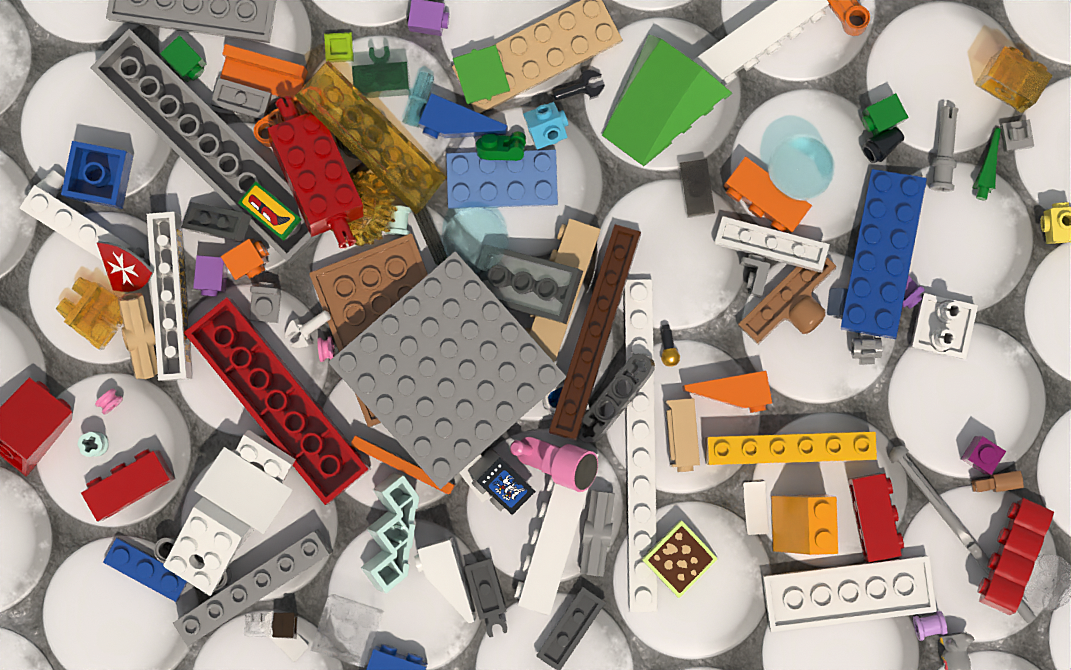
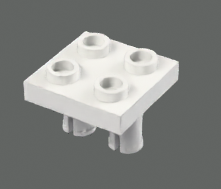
(944, 326)

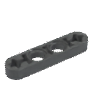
(612, 395)

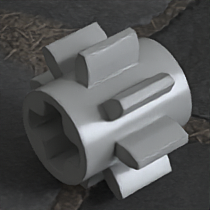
(866, 348)

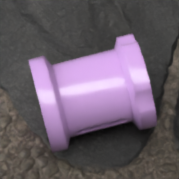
(930, 625)

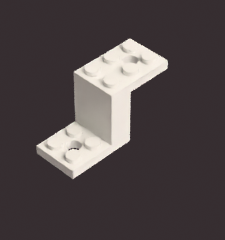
(215, 532)

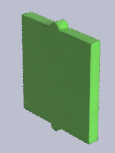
(481, 74)

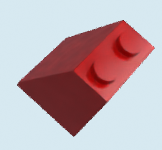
(31, 424)

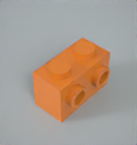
(246, 259)

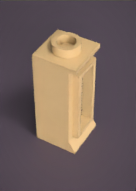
(682, 434)

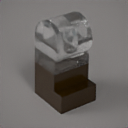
(271, 625)

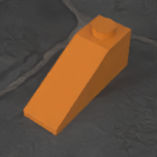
(740, 391)

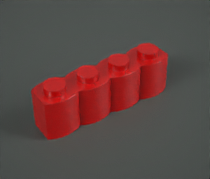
(1016, 556)

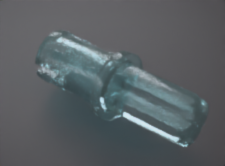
(418, 99)

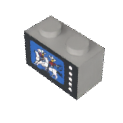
(501, 481)

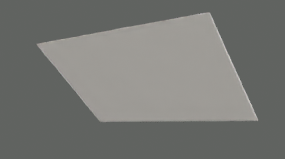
(243, 490)

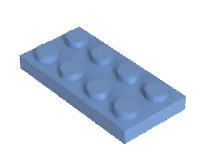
(500, 182)

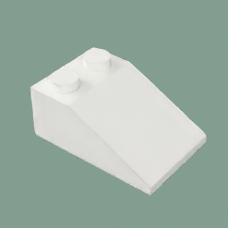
(444, 571)

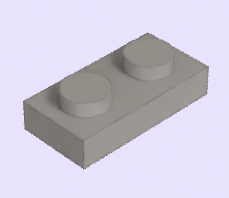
(241, 99)

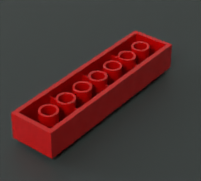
(277, 400)

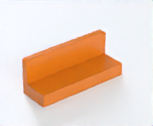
(262, 72)

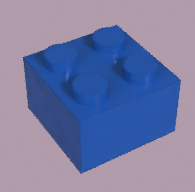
(97, 174)

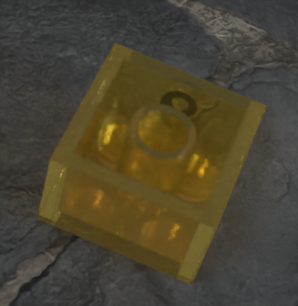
(1014, 79)

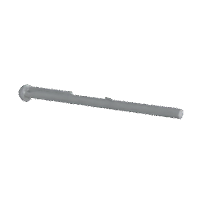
(899, 454)

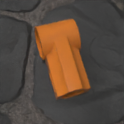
(845, 9)

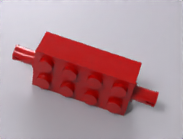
(315, 173)

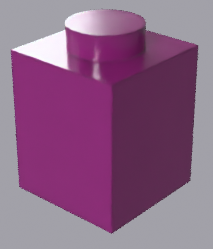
(983, 455)

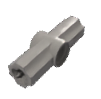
(597, 533)

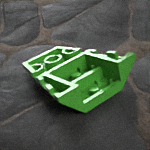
(661, 101)

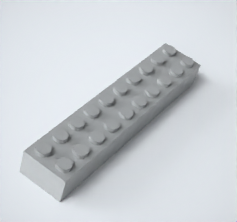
(197, 134)

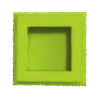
(339, 47)

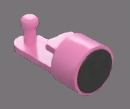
(567, 464)

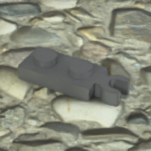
(486, 593)

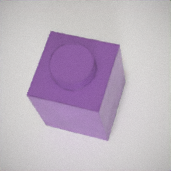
(428, 17)
(210, 275)

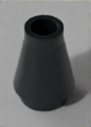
(881, 145)

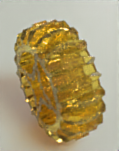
(372, 191)

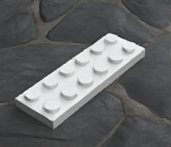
(849, 593)

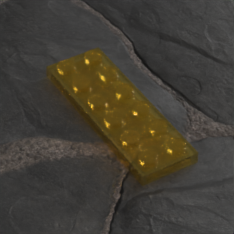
(371, 137)

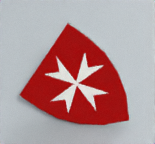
(125, 268)

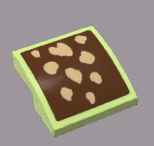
(679, 559)

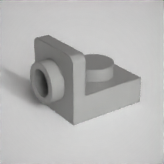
(756, 279)
(265, 303)

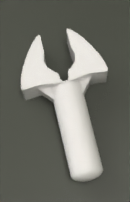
(306, 329)

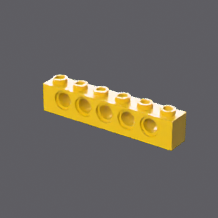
(790, 448)

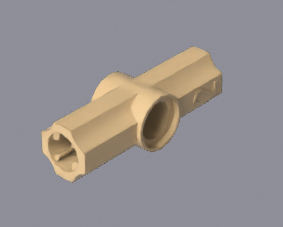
(138, 335)

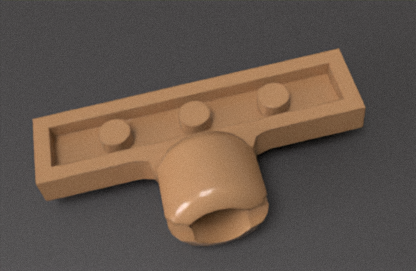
(790, 302)

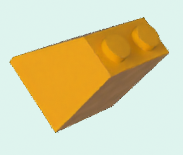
(805, 524)

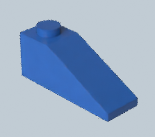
(455, 121)

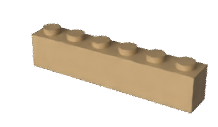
(574, 251)

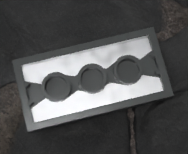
(533, 285)

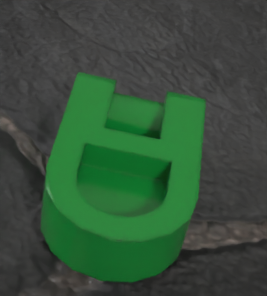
(501, 147)

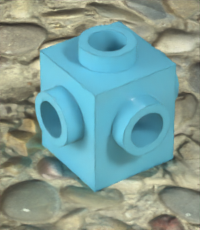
(546, 125)

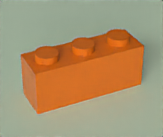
(754, 187)

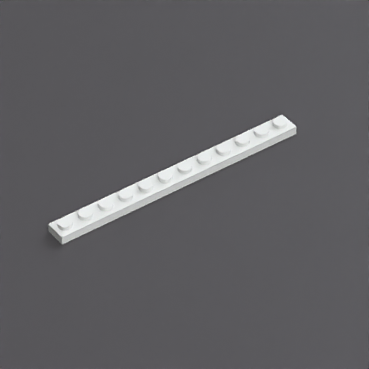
(640, 449)

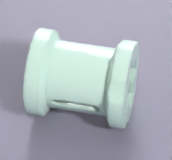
(399, 227)
(86, 449)

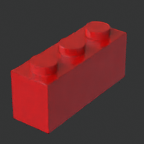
(127, 484)
(876, 517)

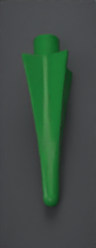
(987, 176)

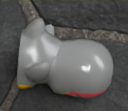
(955, 653)

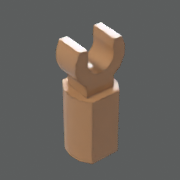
(999, 482)

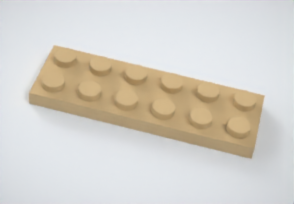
(552, 48)

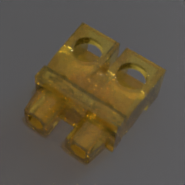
(91, 310)

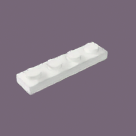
(68, 221)
(772, 244)

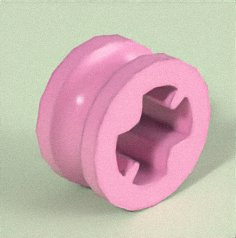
(326, 349)
(108, 401)

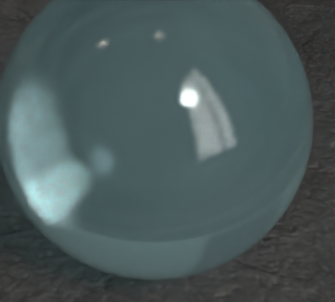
(801, 167)
(477, 237)

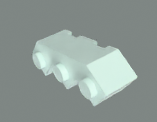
(392, 533)

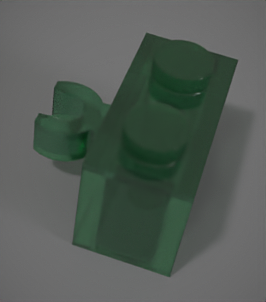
(382, 78)

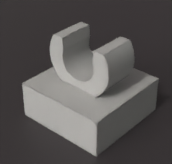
(1017, 135)

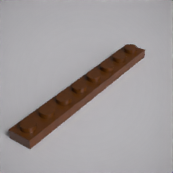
(595, 333)

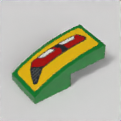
(269, 211)

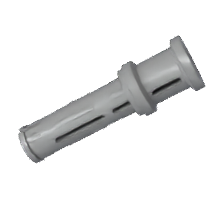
(944, 162)

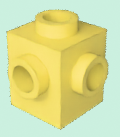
(1057, 223)

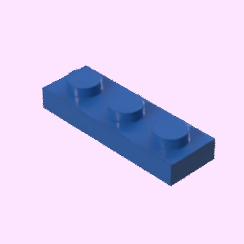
(144, 569)

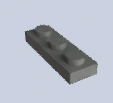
(216, 222)
(571, 628)

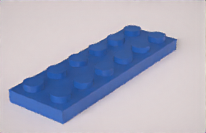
(883, 254)

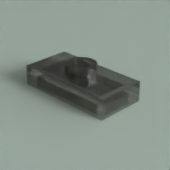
(696, 188)

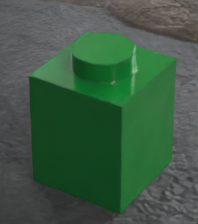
(183, 59)
(884, 115)

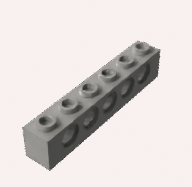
(252, 587)

